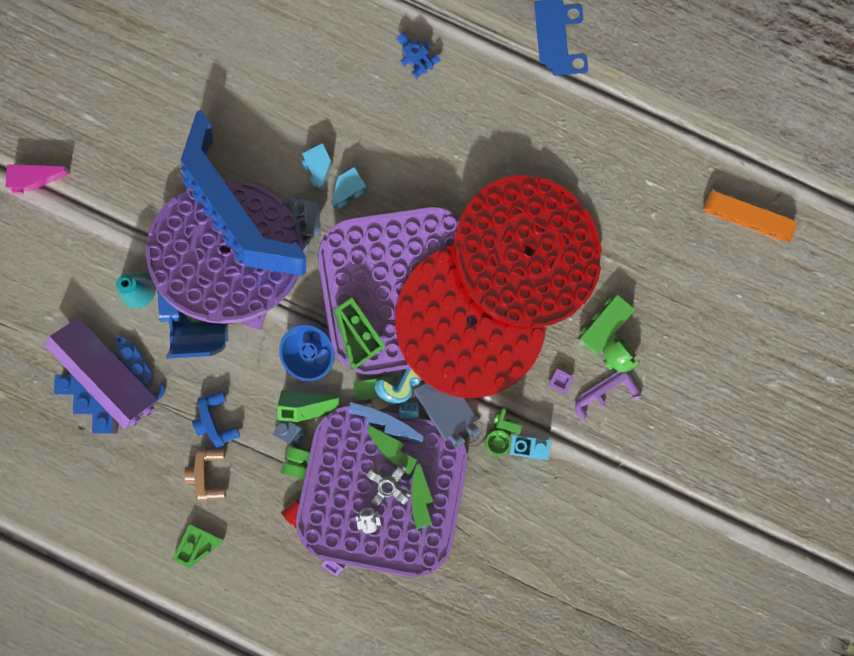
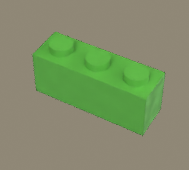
(605, 324)

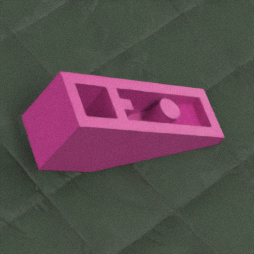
(30, 177)

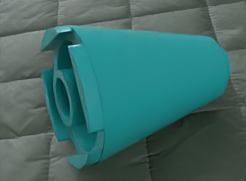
(135, 289)

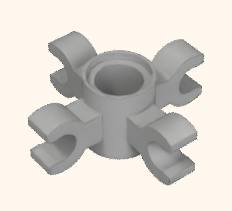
(384, 491)

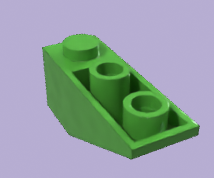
(302, 406)

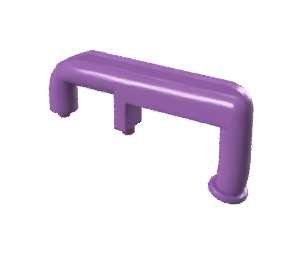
(603, 387)

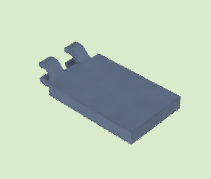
(448, 413)

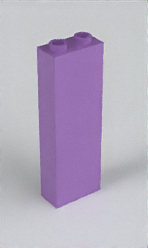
(101, 373)

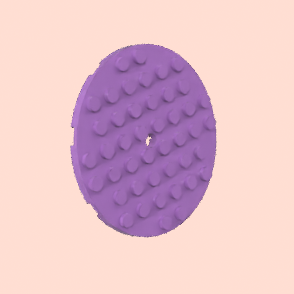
(199, 279)

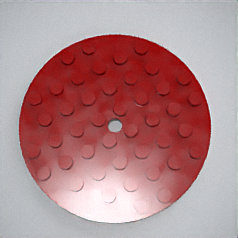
(506, 280)
(447, 350)

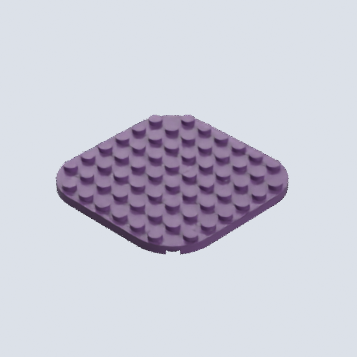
(370, 263)
(339, 489)

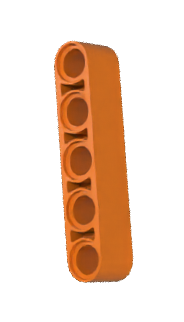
(750, 216)

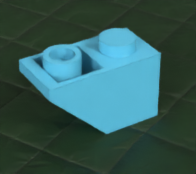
(319, 164)
(347, 187)
(530, 447)

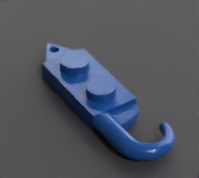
(135, 363)

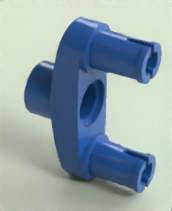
(206, 422)

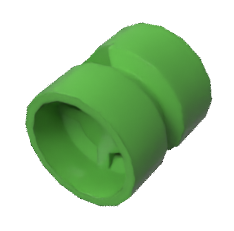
(497, 443)
(296, 462)

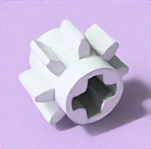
(368, 520)

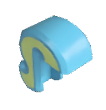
(402, 389)

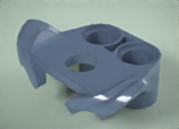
(305, 217)

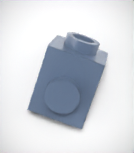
(290, 433)

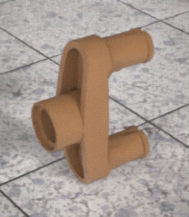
(198, 474)

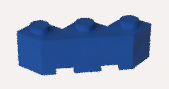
(85, 404)

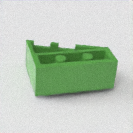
(356, 333)

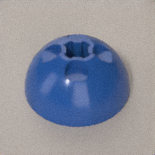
(299, 356)

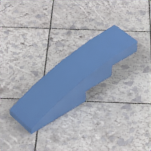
(393, 427)

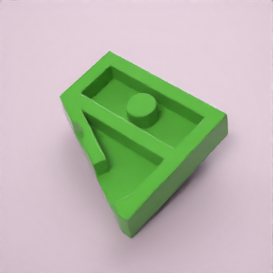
(195, 546)

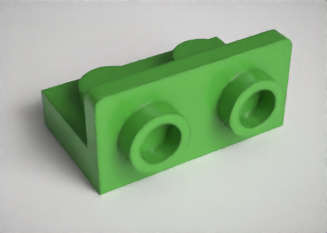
(508, 426)

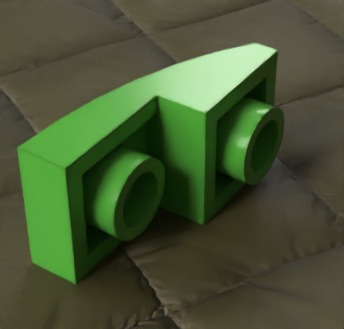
(366, 388)

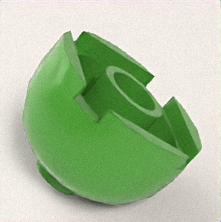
(619, 355)

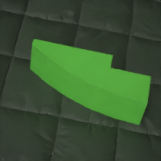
(391, 450)
(420, 499)

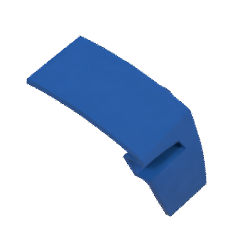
(190, 337)

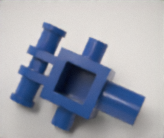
(415, 54)

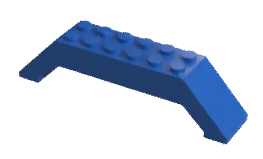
(228, 213)

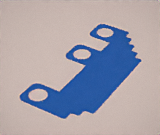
(551, 36)

